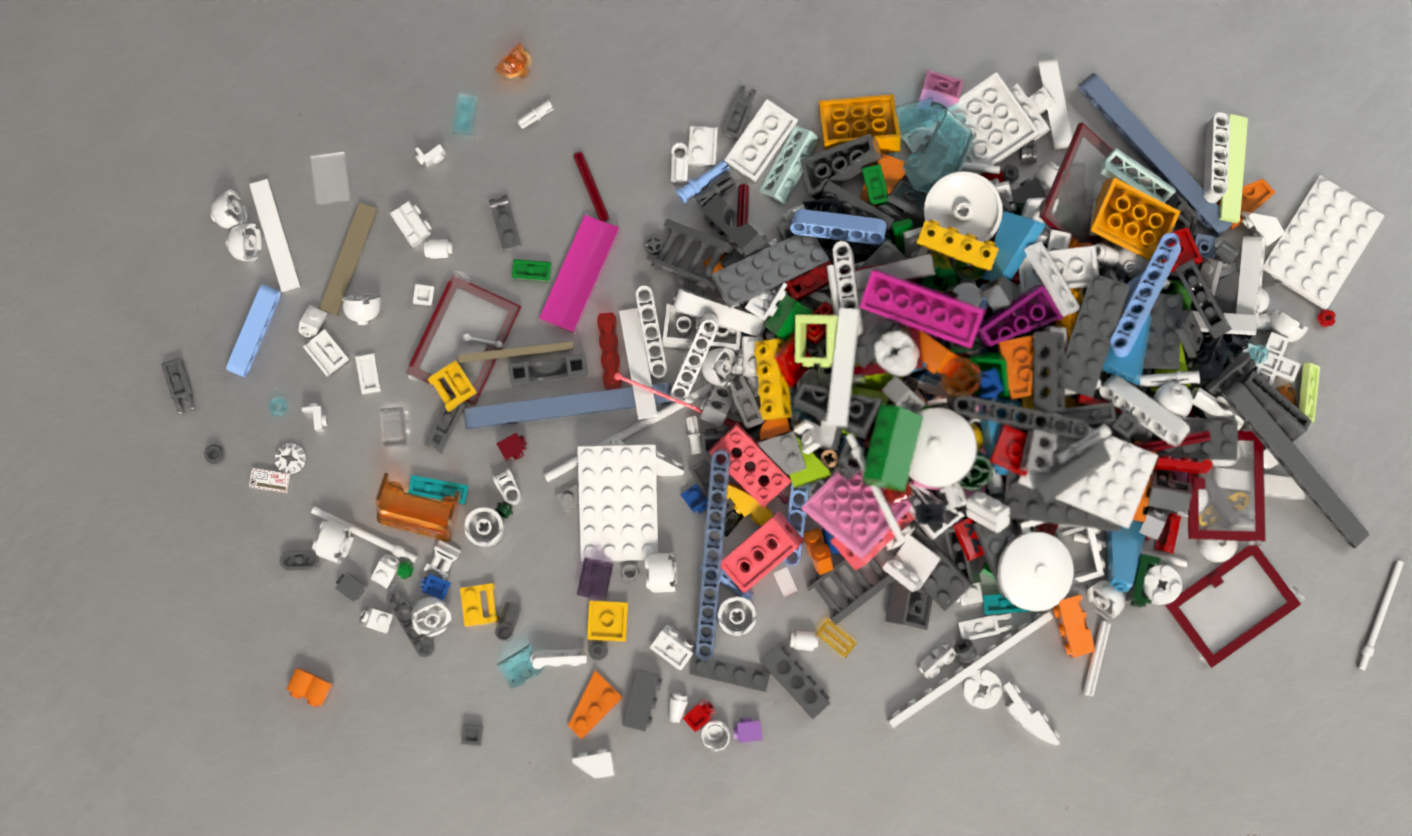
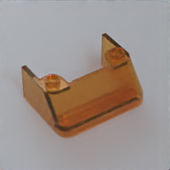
(416, 513)

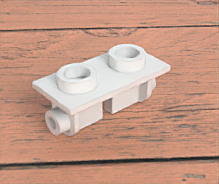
(944, 656)

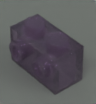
(595, 579)

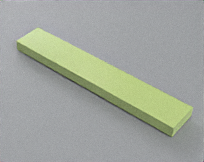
(1231, 201)

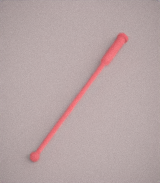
(728, 422)

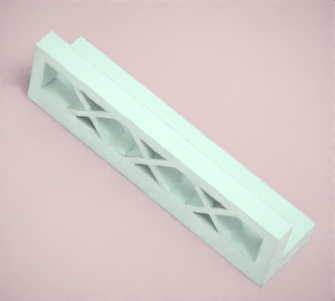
(1113, 170)
(788, 178)

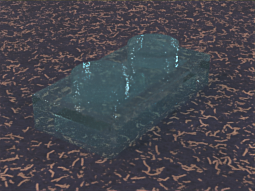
(464, 115)

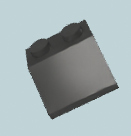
(909, 607)

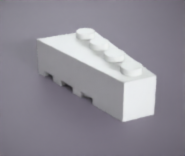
(682, 326)

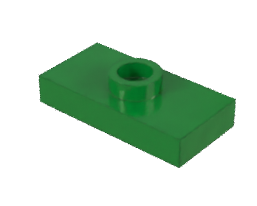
(875, 184)
(531, 270)

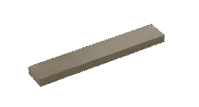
(348, 259)
(515, 352)

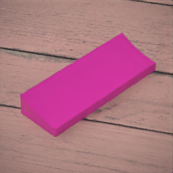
(579, 273)
(922, 308)

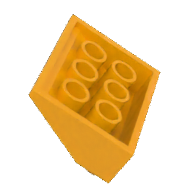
(858, 116)
(1132, 218)

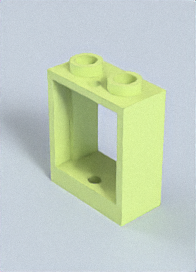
(800, 338)

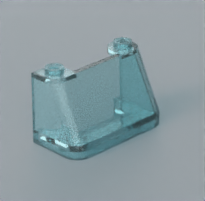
(944, 152)

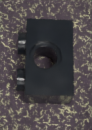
(1211, 357)

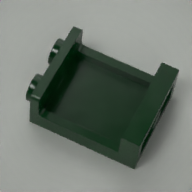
(1135, 592)

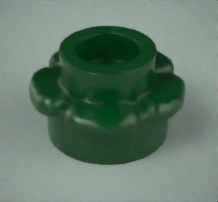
(504, 509)

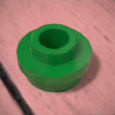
(405, 569)

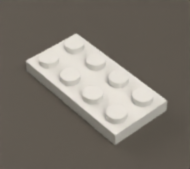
(761, 140)
(1073, 264)

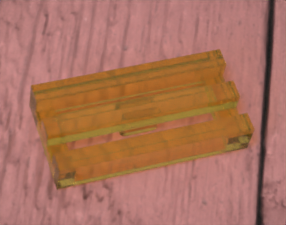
(822, 628)

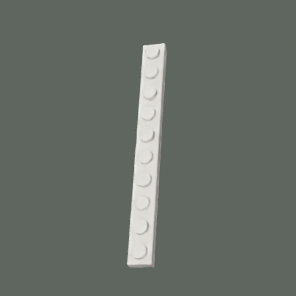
(962, 673)

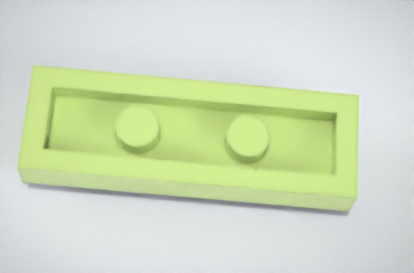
(1309, 390)

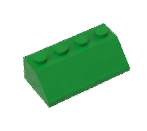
(892, 448)

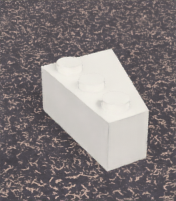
(924, 497)

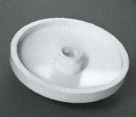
(965, 203)
(943, 448)
(1035, 571)

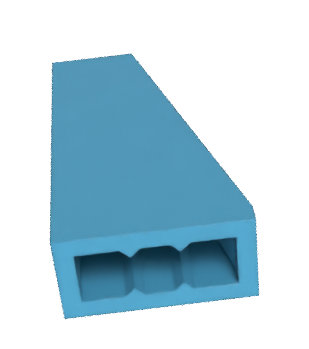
(1012, 237)
(1131, 365)
(991, 430)
(1123, 555)

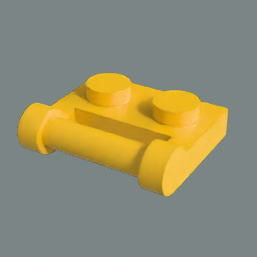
(457, 381)
(472, 605)

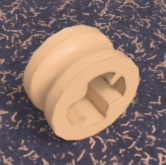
(834, 455)

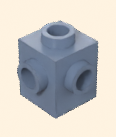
(1205, 245)

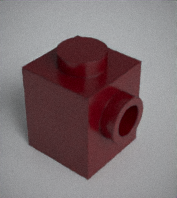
(513, 447)

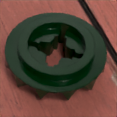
(967, 274)

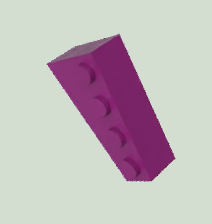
(1025, 313)

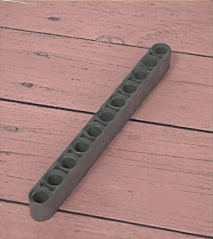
(1295, 464)

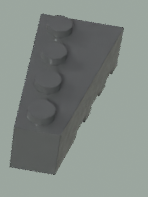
(839, 163)
(861, 409)

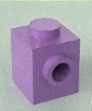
(748, 730)

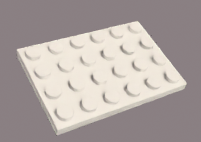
(995, 120)
(1322, 242)
(1110, 490)
(618, 501)

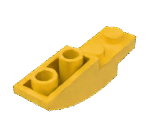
(746, 504)

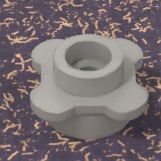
(633, 576)

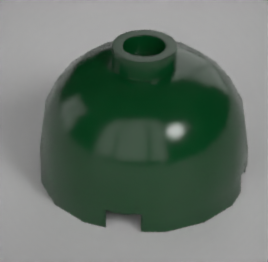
(979, 473)

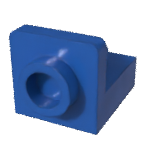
(990, 384)
(695, 499)
(435, 586)

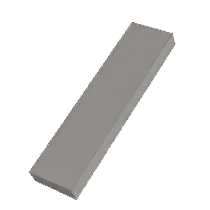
(905, 269)

